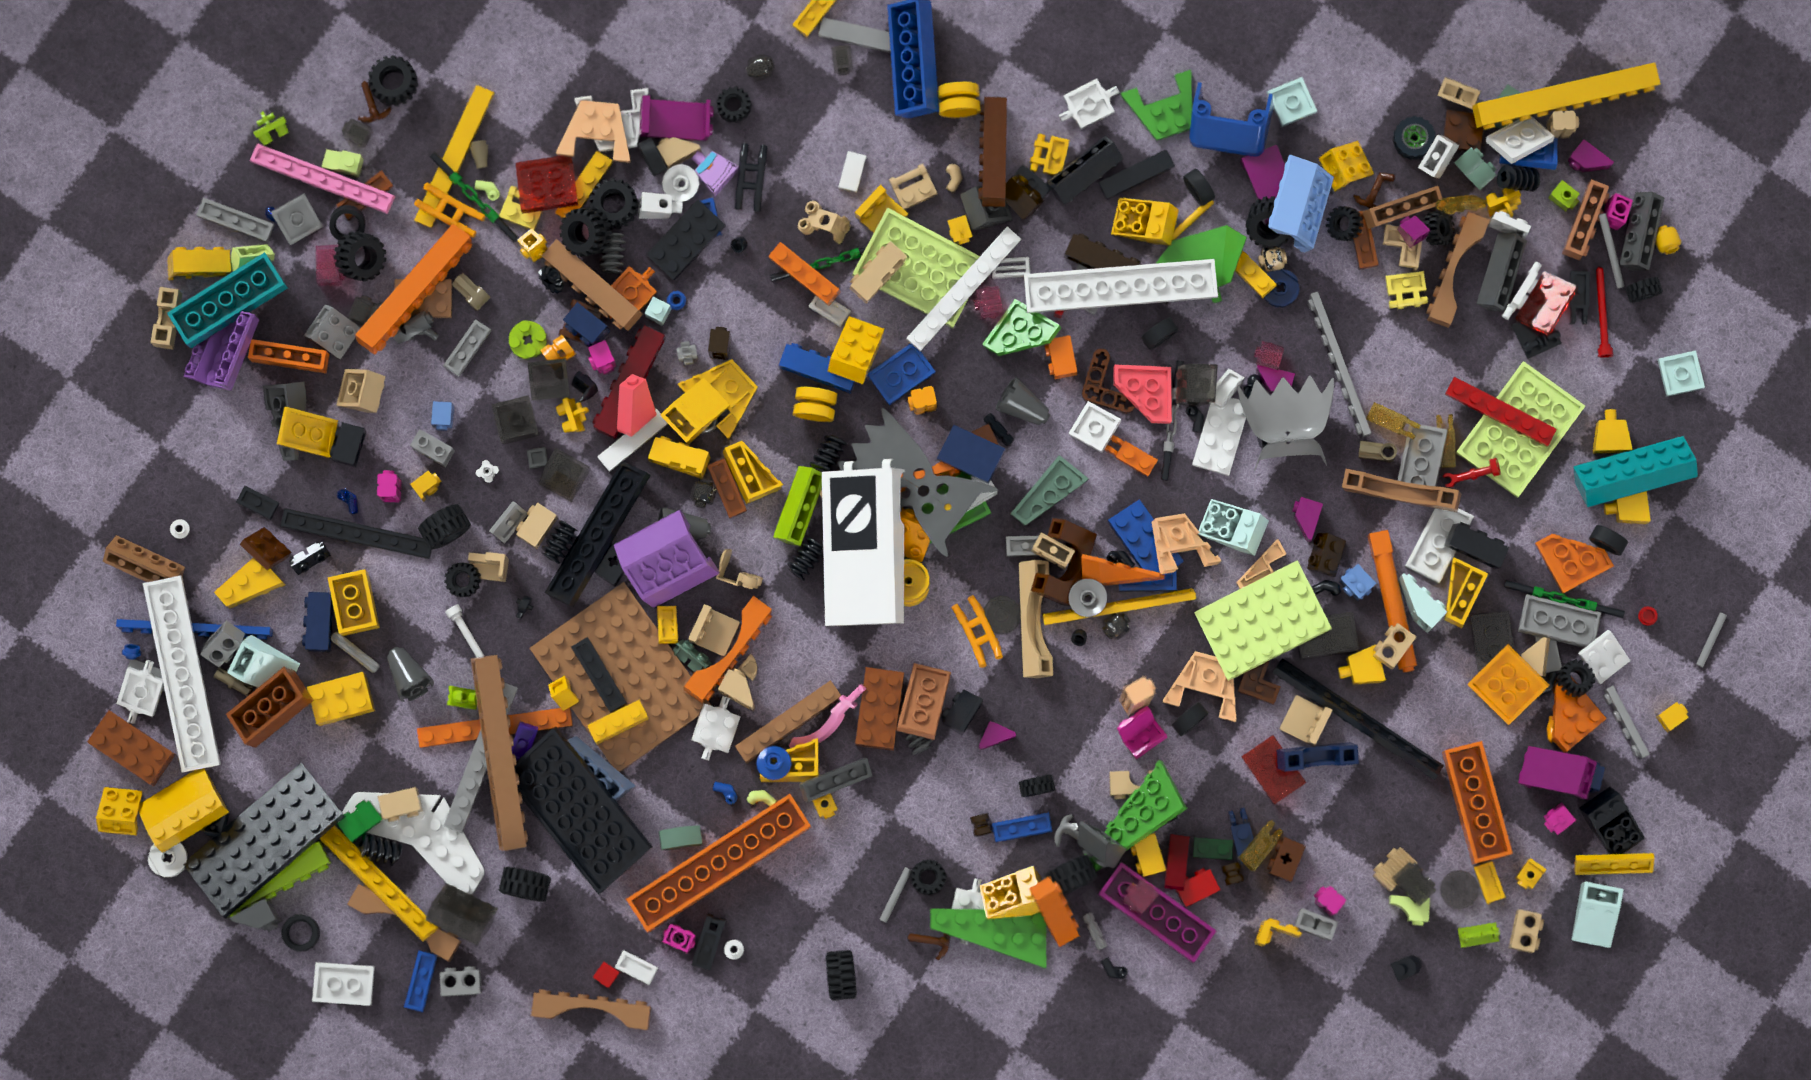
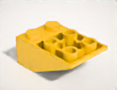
(1145, 221)
(695, 410)
(1011, 895)

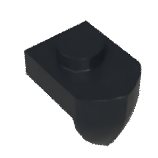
(585, 385)
(215, 828)
(1406, 967)

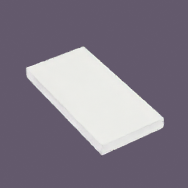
(1430, 555)

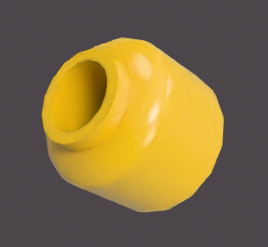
(1667, 240)

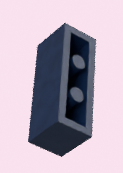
(318, 622)

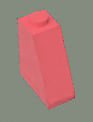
(634, 405)

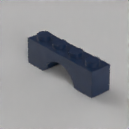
(1329, 754)

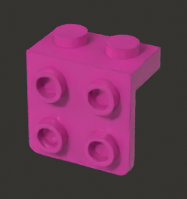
(1141, 732)

